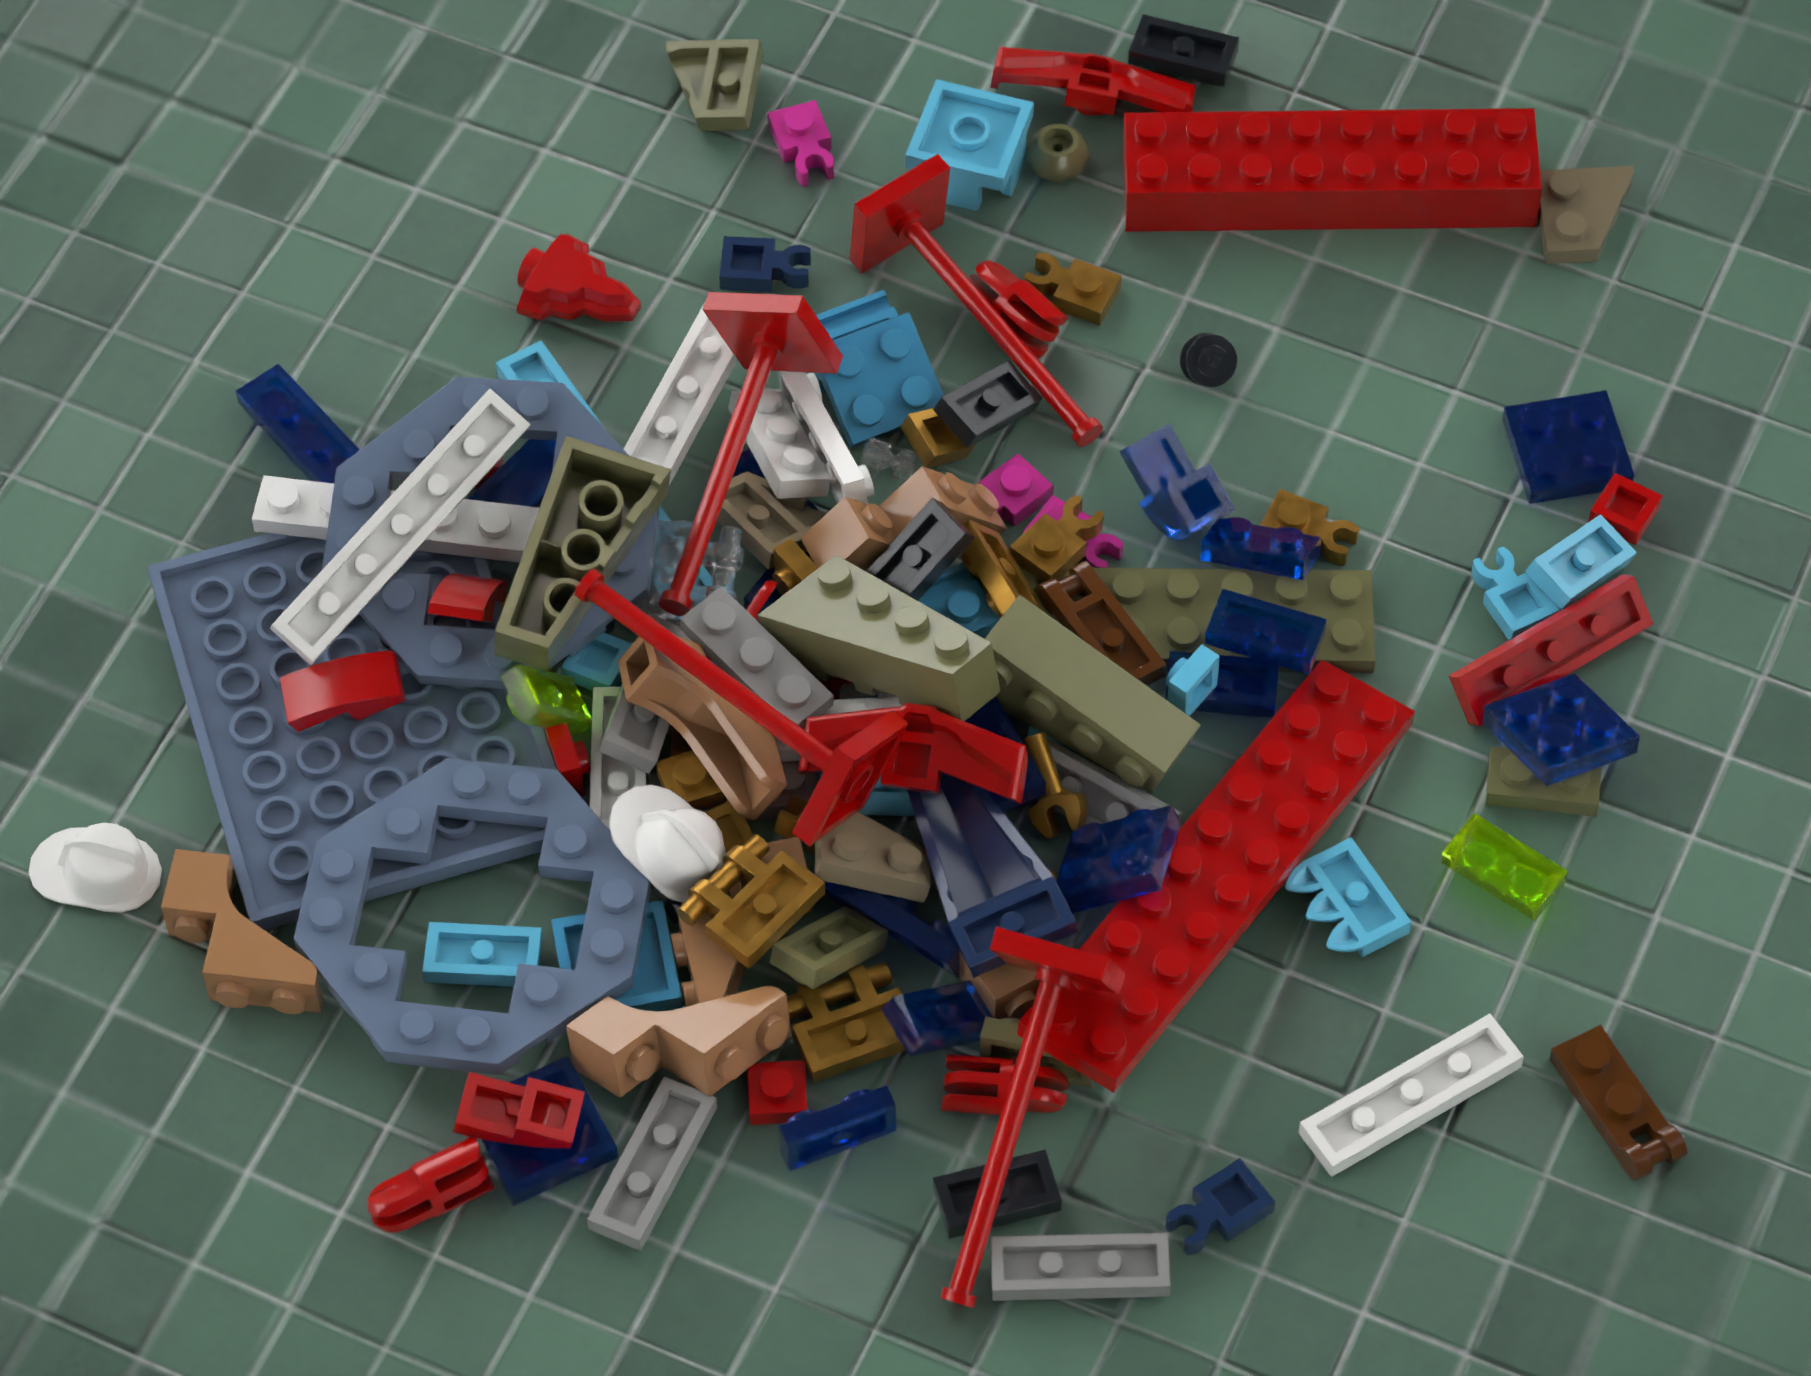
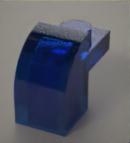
(1175, 494)

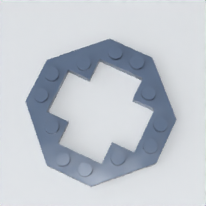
(401, 607)
(404, 830)

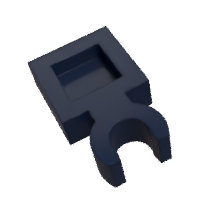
(755, 263)
(1225, 1202)

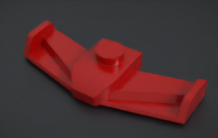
(1092, 80)
(929, 747)

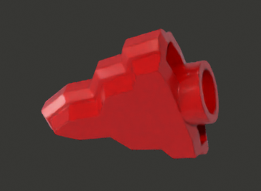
(571, 284)

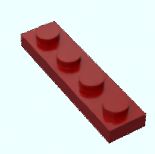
(1553, 646)

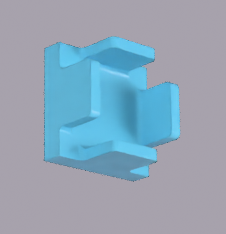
(977, 137)

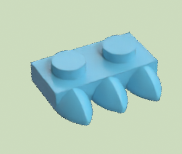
(1352, 896)

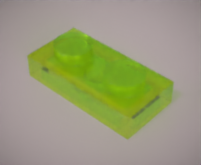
(545, 699)
(1504, 866)

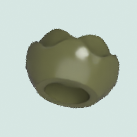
(1057, 152)

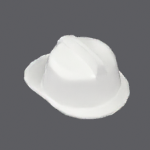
(666, 839)
(96, 868)

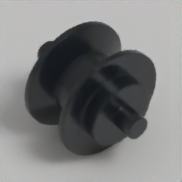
(1208, 359)

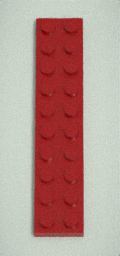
(1225, 869)

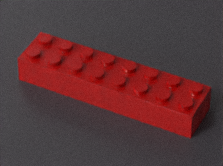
(1331, 170)

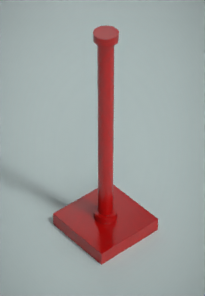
(905, 215)
(765, 337)
(847, 772)
(1055, 969)

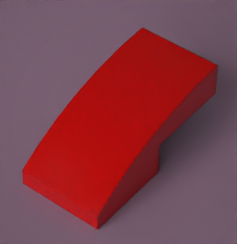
(467, 597)
(346, 684)
(518, 1115)

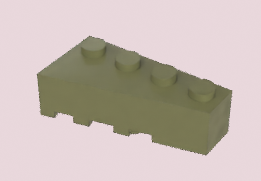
(585, 522)
(882, 641)
(1085, 698)

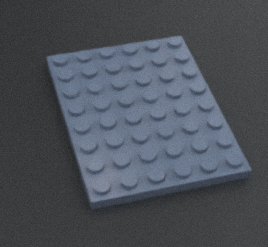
(292, 787)

